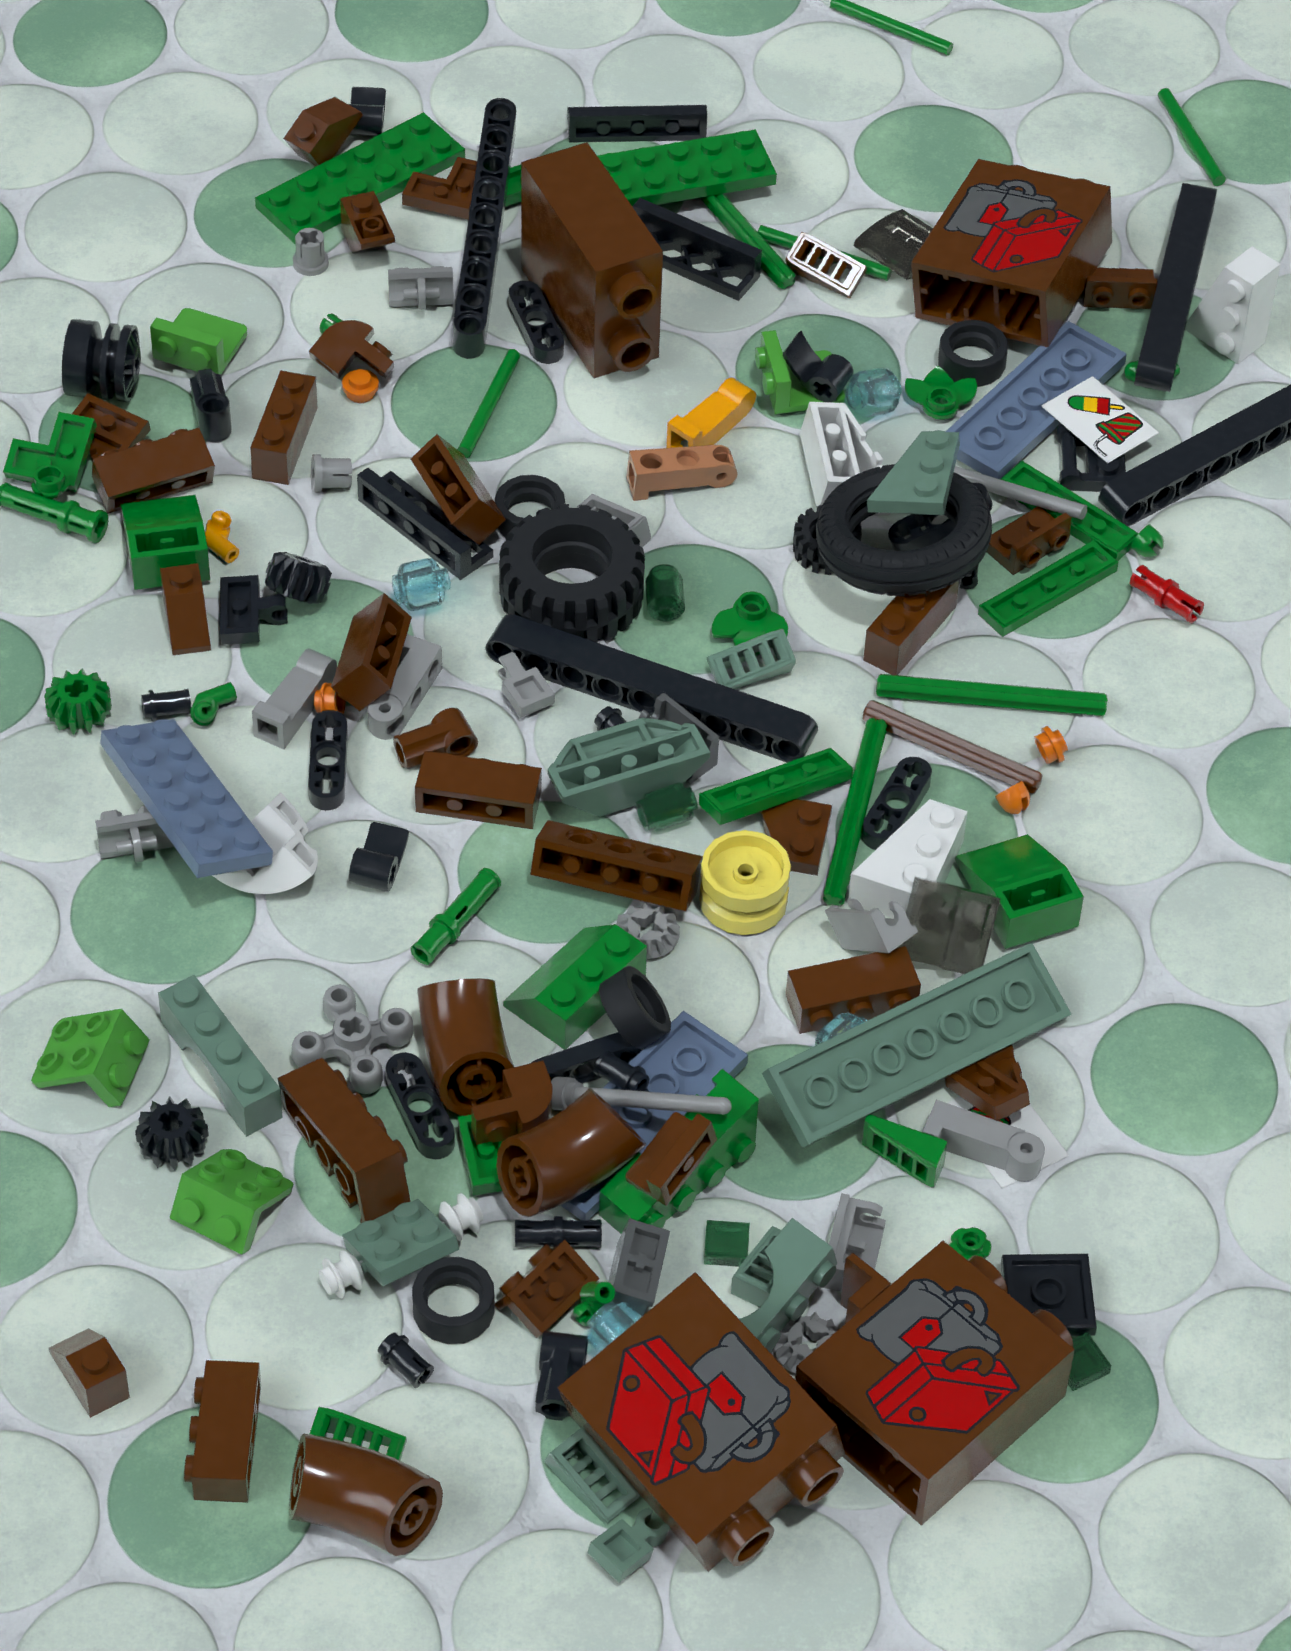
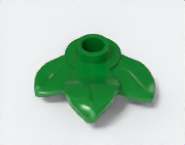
(940, 394)
(747, 619)

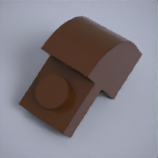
(344, 343)
(524, 1106)

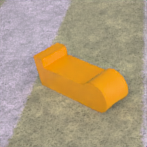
(713, 416)

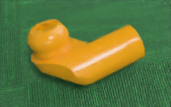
(217, 535)

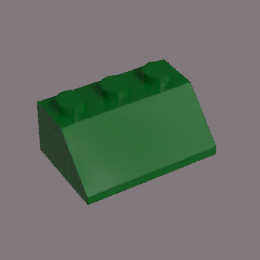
(564, 992)

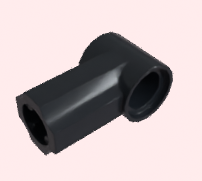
(211, 405)
(559, 1359)

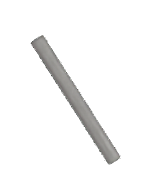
(1025, 494)

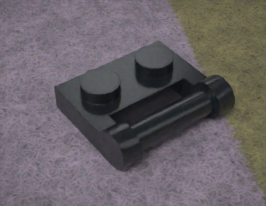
(1098, 470)

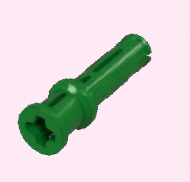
(67, 515)

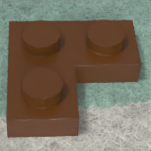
(442, 195)

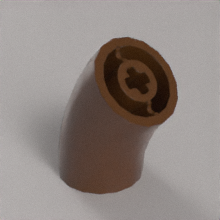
(464, 1041)
(565, 1155)
(363, 1494)

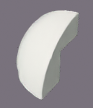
(292, 857)

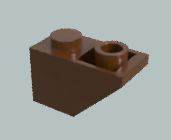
(364, 222)

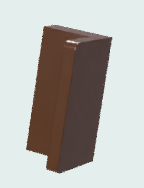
(672, 1156)
(860, 1285)

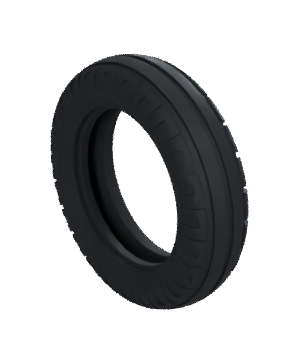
(909, 570)

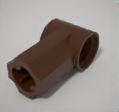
(446, 734)

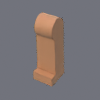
(679, 468)

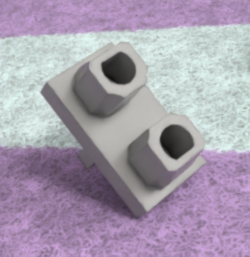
(420, 286)
(129, 834)

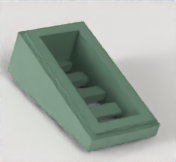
(762, 644)
(743, 1282)
(594, 1455)

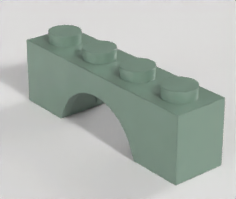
(242, 1080)
(798, 1266)

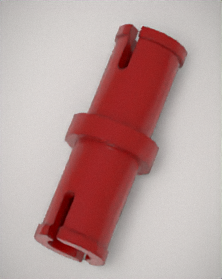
(1166, 593)

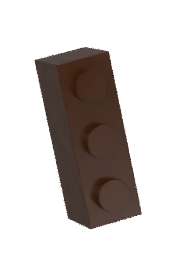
(284, 427)
(153, 469)
(458, 489)
(906, 627)
(371, 652)
(478, 789)
(853, 985)
(224, 1431)

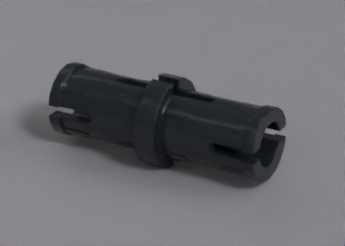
(553, 1232)

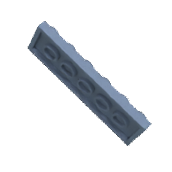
(1011, 417)
(186, 798)
(676, 1064)

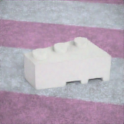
(1237, 306)
(834, 447)
(919, 848)

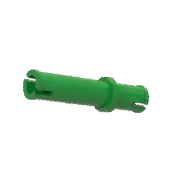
(446, 926)

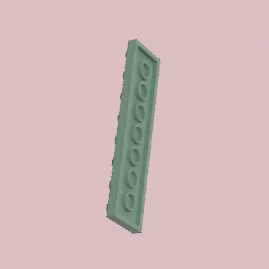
(915, 1044)

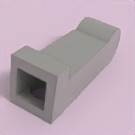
(415, 675)
(293, 699)
(986, 1140)

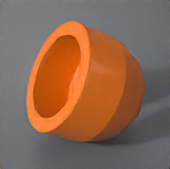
(1014, 798)

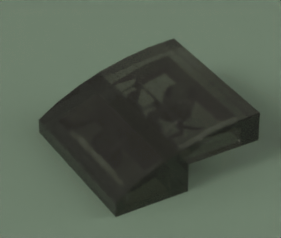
(894, 241)
(951, 925)

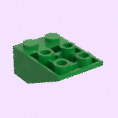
(163, 536)
(1032, 885)

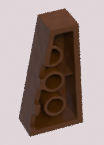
(346, 1138)

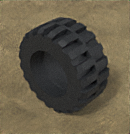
(578, 541)

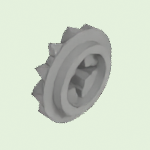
(665, 931)
(788, 1348)

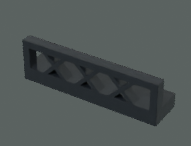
(637, 123)
(701, 245)
(420, 522)

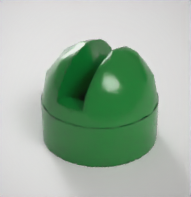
(1146, 541)

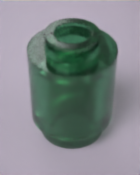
(665, 593)
(666, 807)

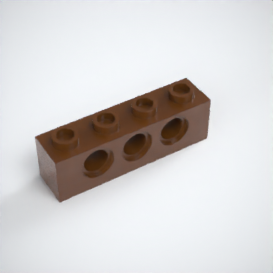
(616, 865)

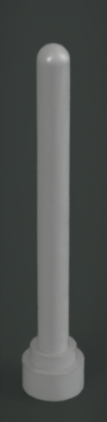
(568, 1090)

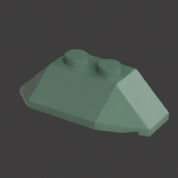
(624, 762)

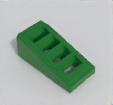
(906, 1148)
(344, 1426)

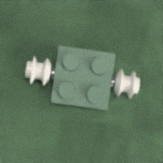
(400, 1243)

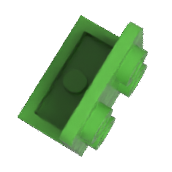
(196, 340)
(779, 382)
(93, 1049)
(227, 1197)

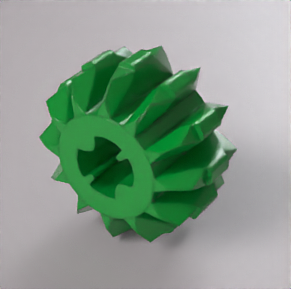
(78, 701)

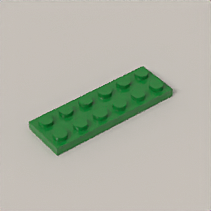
(375, 165)
(692, 168)

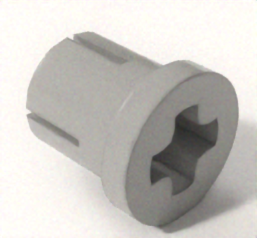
(310, 255)
(330, 473)

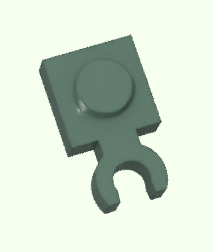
(627, 1548)

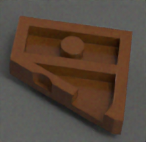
(115, 427)
(800, 830)
(992, 1084)

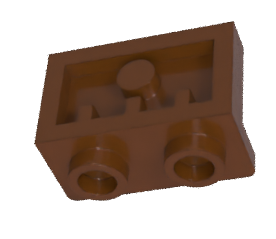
(1120, 288)
(1029, 539)
(547, 1287)

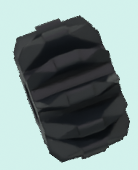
(298, 577)
(172, 1133)

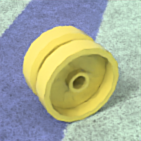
(744, 882)

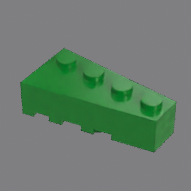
(734, 1144)

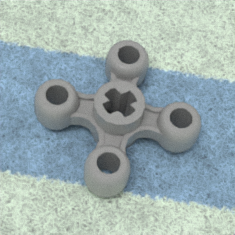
(353, 1038)

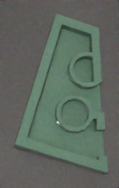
(920, 477)

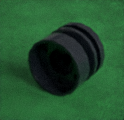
(95, 359)

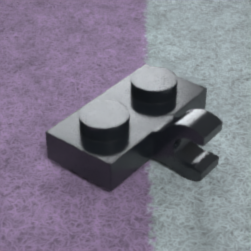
(243, 608)

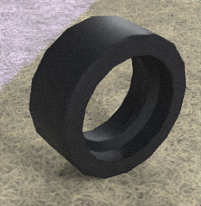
(973, 334)
(526, 489)
(635, 1007)
(456, 1328)

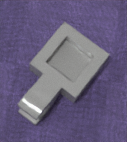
(524, 689)

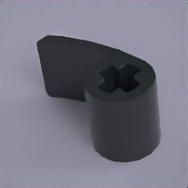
(372, 105)
(821, 378)
(380, 858)

